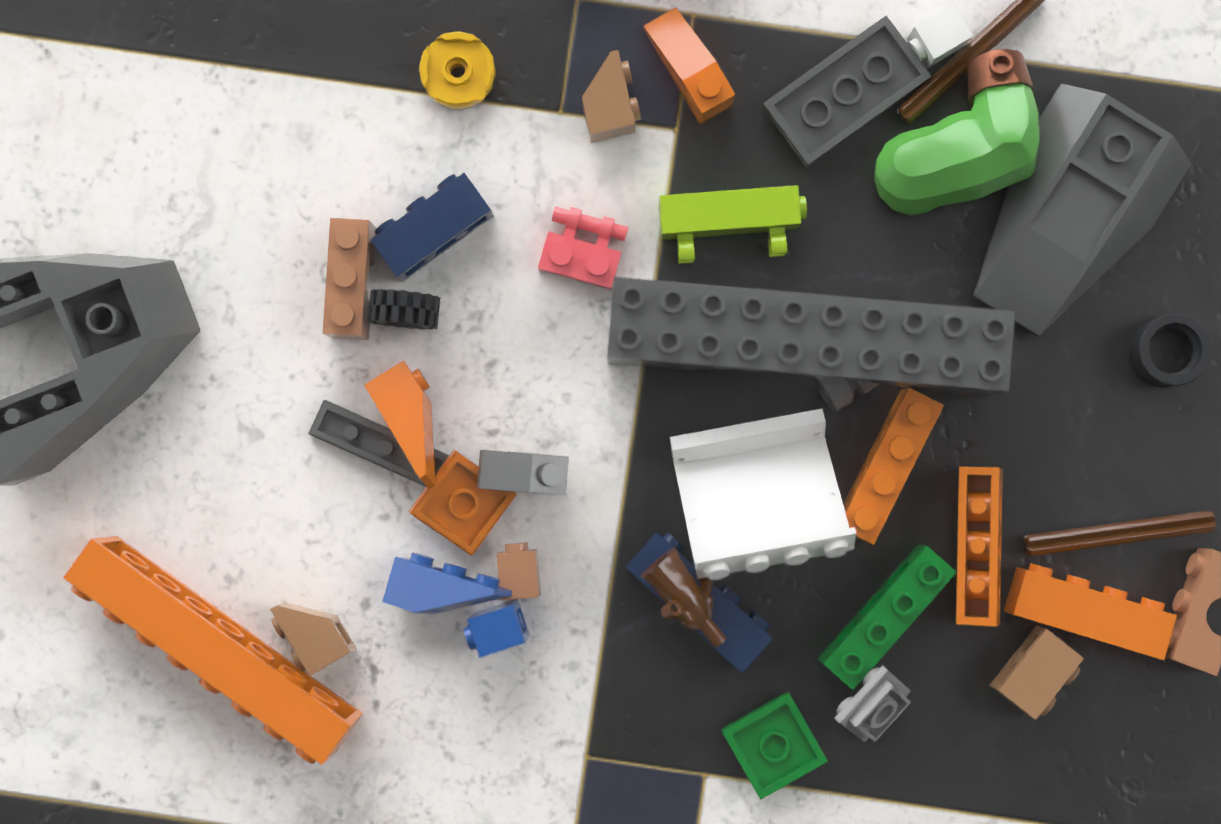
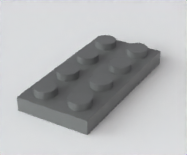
(846, 91)

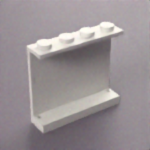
(760, 495)

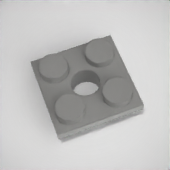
(874, 706)

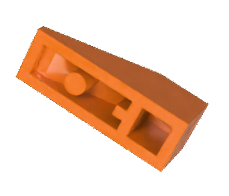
(690, 65)
(408, 414)

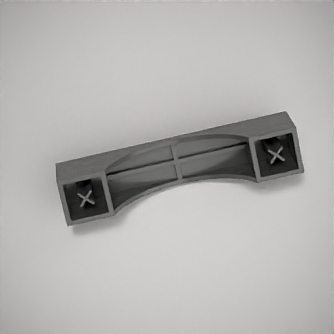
(810, 335)

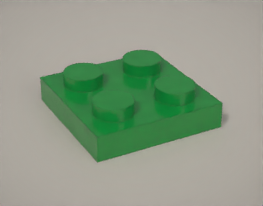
(774, 745)

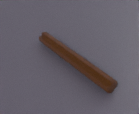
(958, 65)
(1119, 533)

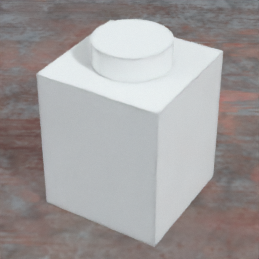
(939, 36)

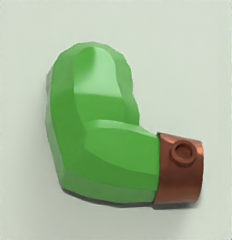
(970, 150)

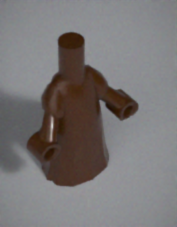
(683, 596)

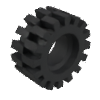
(404, 309)

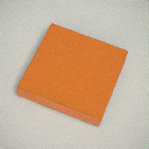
(458, 507)

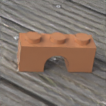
(347, 278)
(1191, 638)

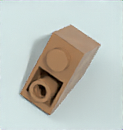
(607, 101)
(313, 634)

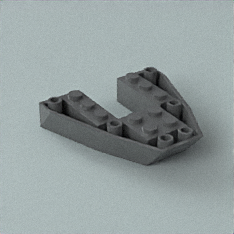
(124, 330)

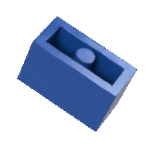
(496, 628)

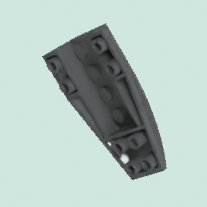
(1090, 199)

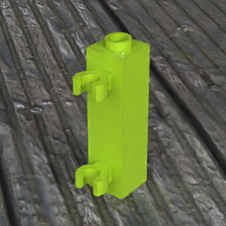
(731, 213)

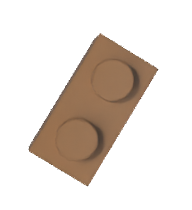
(1037, 672)

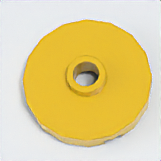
(454, 51)

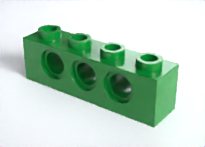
(886, 615)

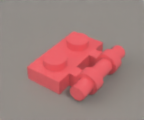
(579, 259)

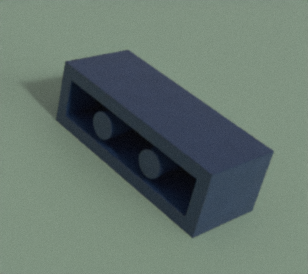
(431, 226)

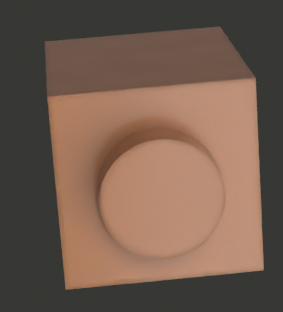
(519, 571)

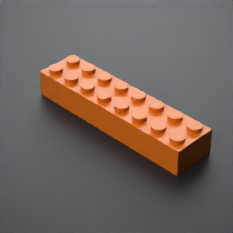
(212, 647)

